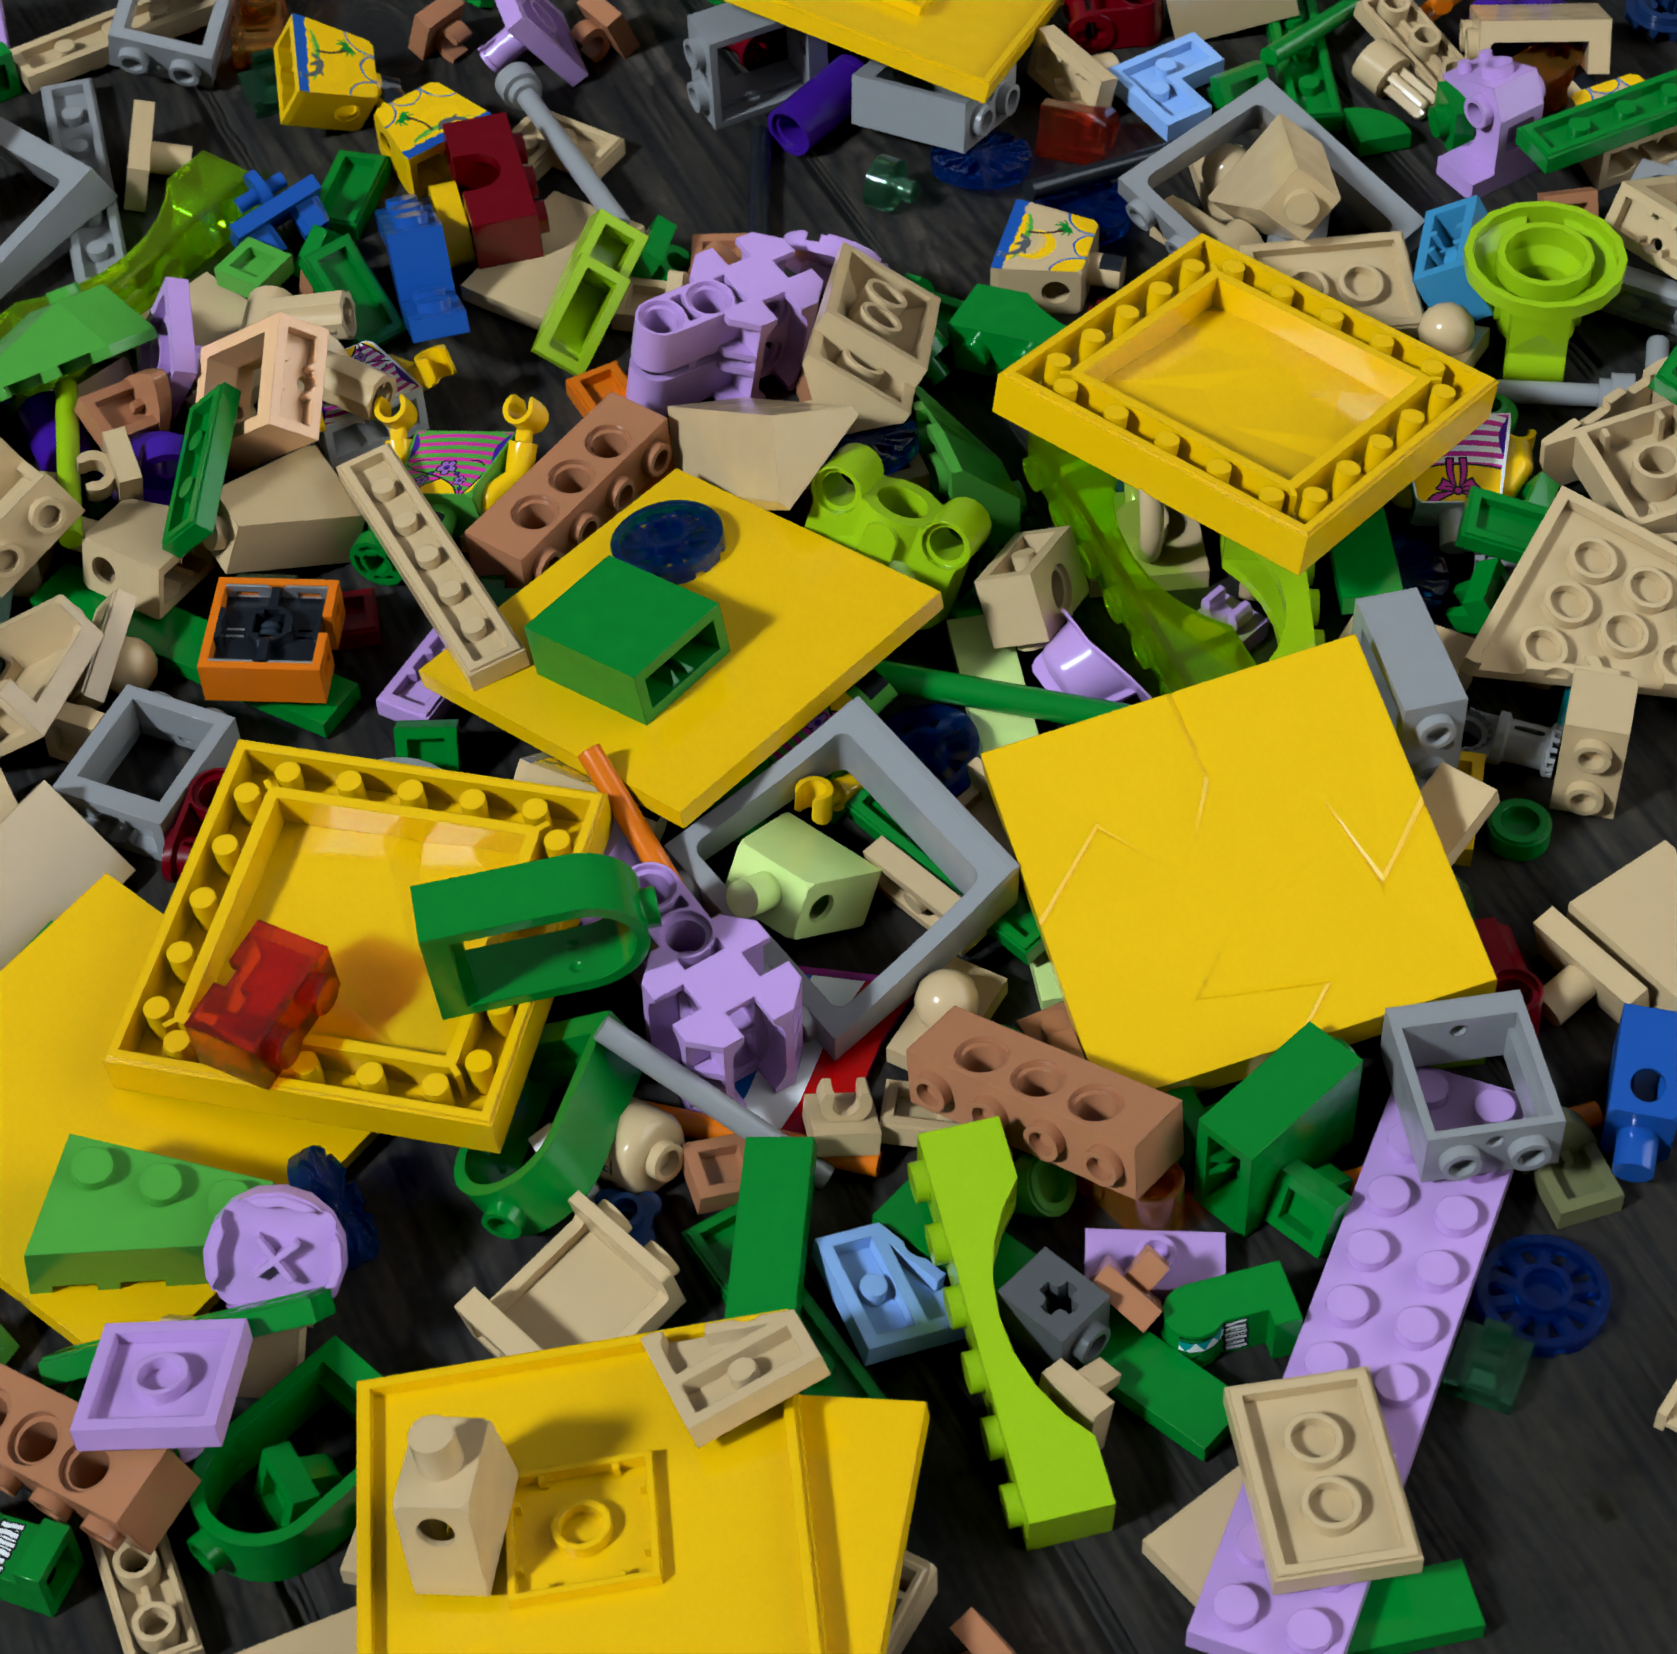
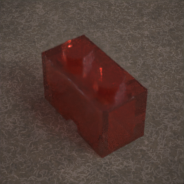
(266, 1008)

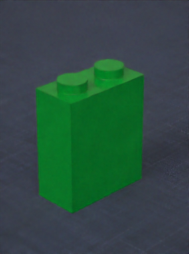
(627, 639)
(1284, 1110)

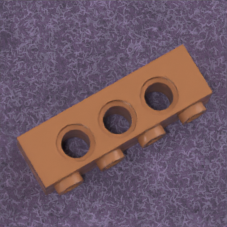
(570, 491)
(1047, 1101)
(114, 1492)

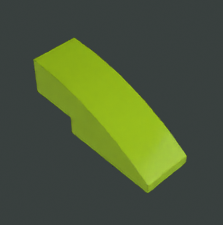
(589, 292)

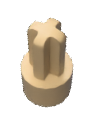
(1387, 72)

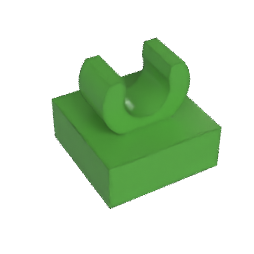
(253, 266)

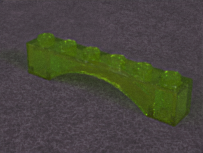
(185, 234)
(1164, 632)

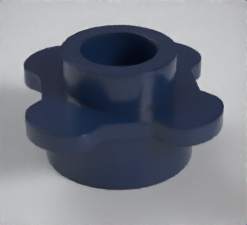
(640, 1208)

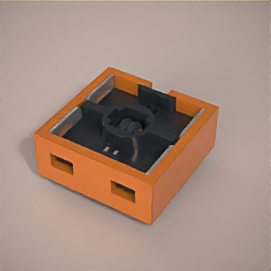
(271, 640)

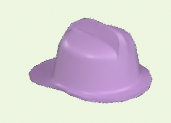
(1080, 668)

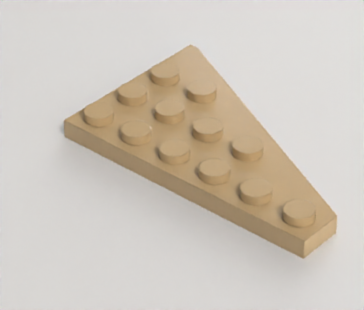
(1585, 598)

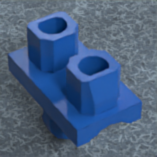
(298, 203)

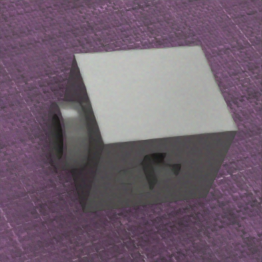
(1055, 1311)

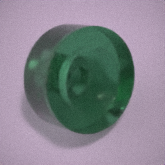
(888, 184)

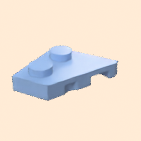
(884, 1293)

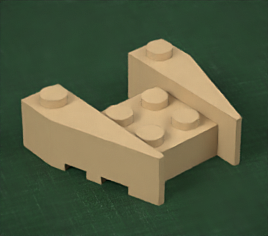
(1623, 455)

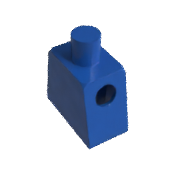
(1641, 1093)

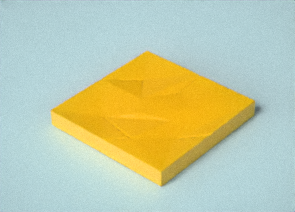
(1246, 401)
(332, 857)
(1235, 870)

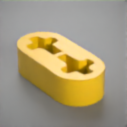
(450, 211)

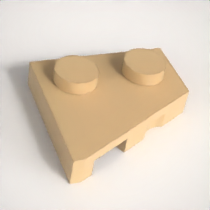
(735, 1370)

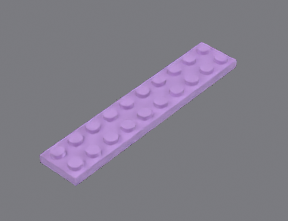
(1382, 1303)

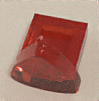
(1076, 131)

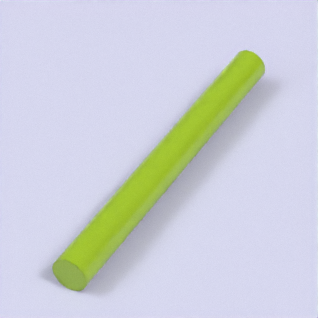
(66, 452)

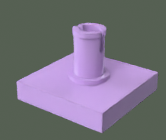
(543, 31)
(175, 346)
(162, 1386)

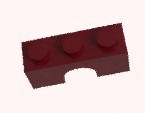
(496, 189)

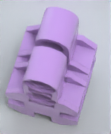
(713, 345)
(710, 993)

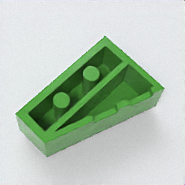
(126, 1218)

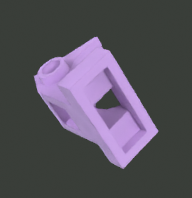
(1497, 102)

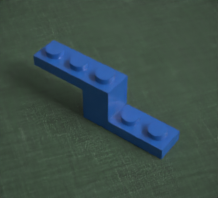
(421, 269)

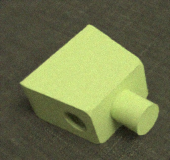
(799, 880)

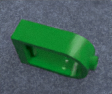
(525, 898)
(573, 1154)
(273, 1418)

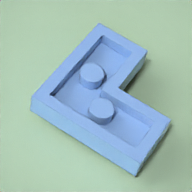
(1163, 83)

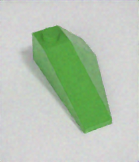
(68, 336)
(966, 468)

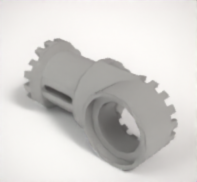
(1513, 740)

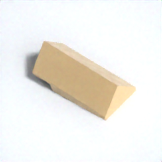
(870, 340)
(757, 446)

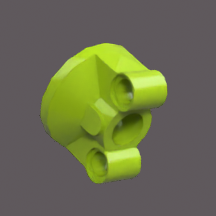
(1542, 273)
(896, 522)

